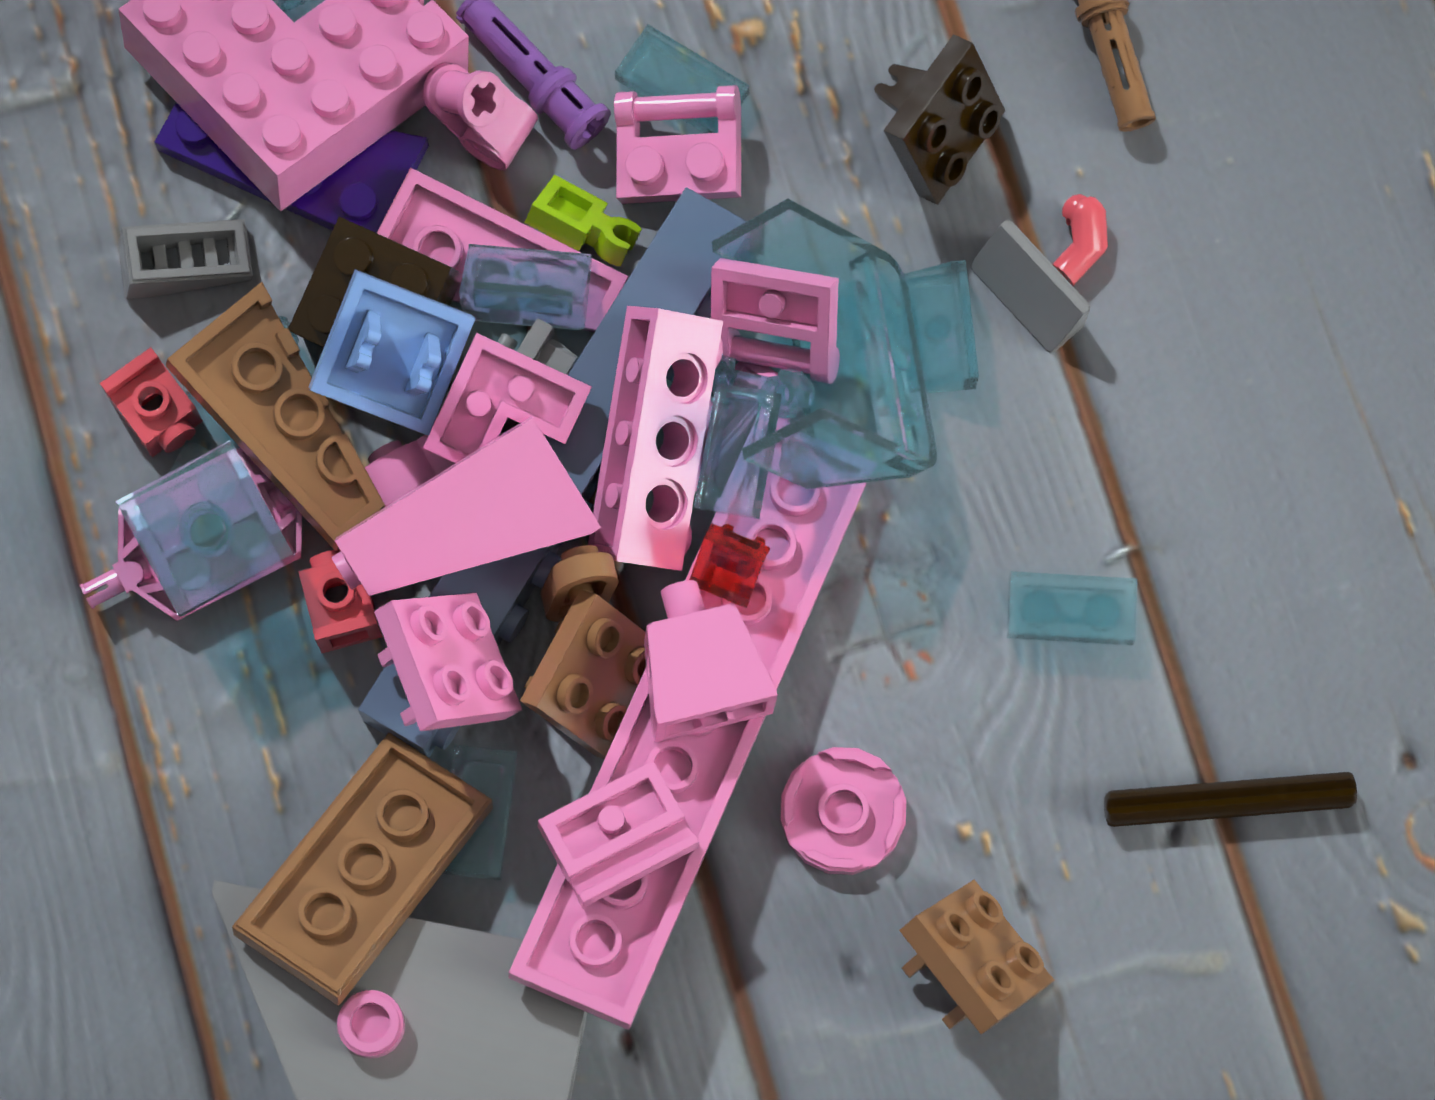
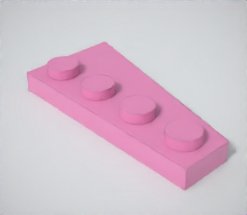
(445, 222)

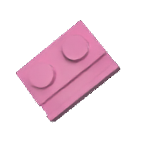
(618, 834)

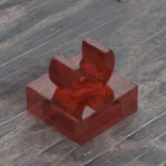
(729, 564)

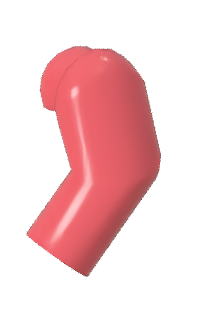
(1089, 236)

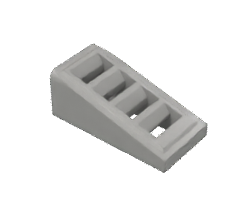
(165, 281)

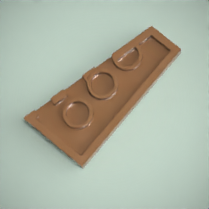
(258, 391)

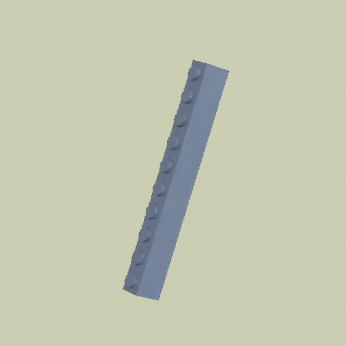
(669, 277)

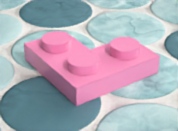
(498, 386)

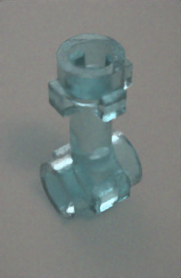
(794, 387)

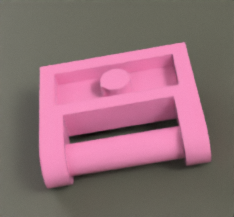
(665, 165)
(779, 305)

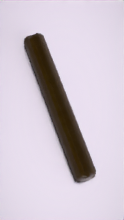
(1230, 799)

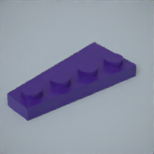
(356, 191)

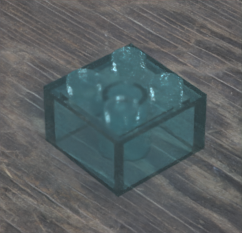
(204, 528)

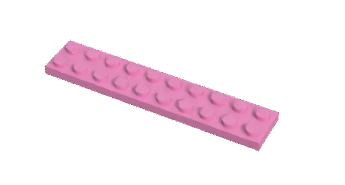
(610, 949)

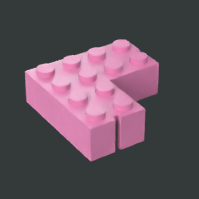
(290, 94)

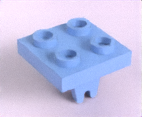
(391, 352)

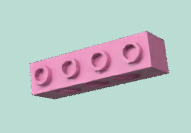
(638, 409)

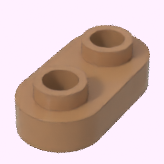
(578, 569)

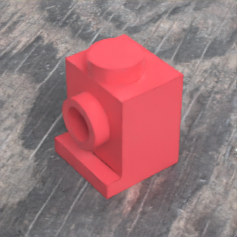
(140, 383)
(341, 622)

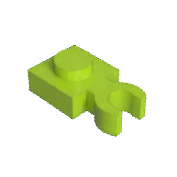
(579, 218)

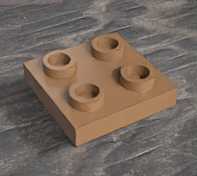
(588, 673)
(975, 957)

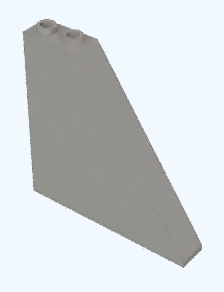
(465, 1020)

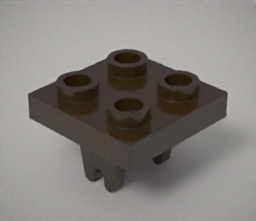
(940, 116)

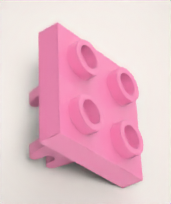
(446, 661)

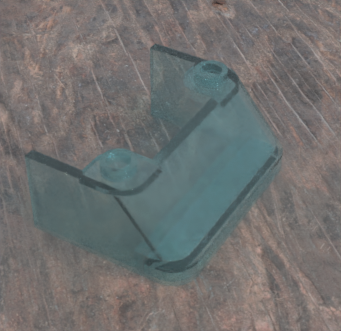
(877, 410)

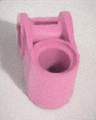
(479, 112)

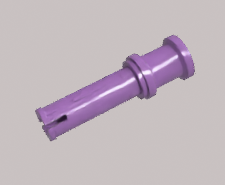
(549, 87)

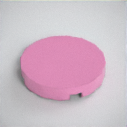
(843, 811)

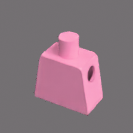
(702, 667)

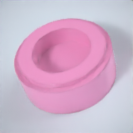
(371, 1024)

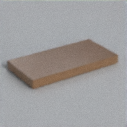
(362, 868)

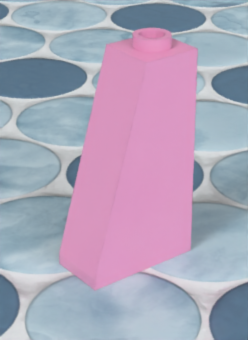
(478, 511)

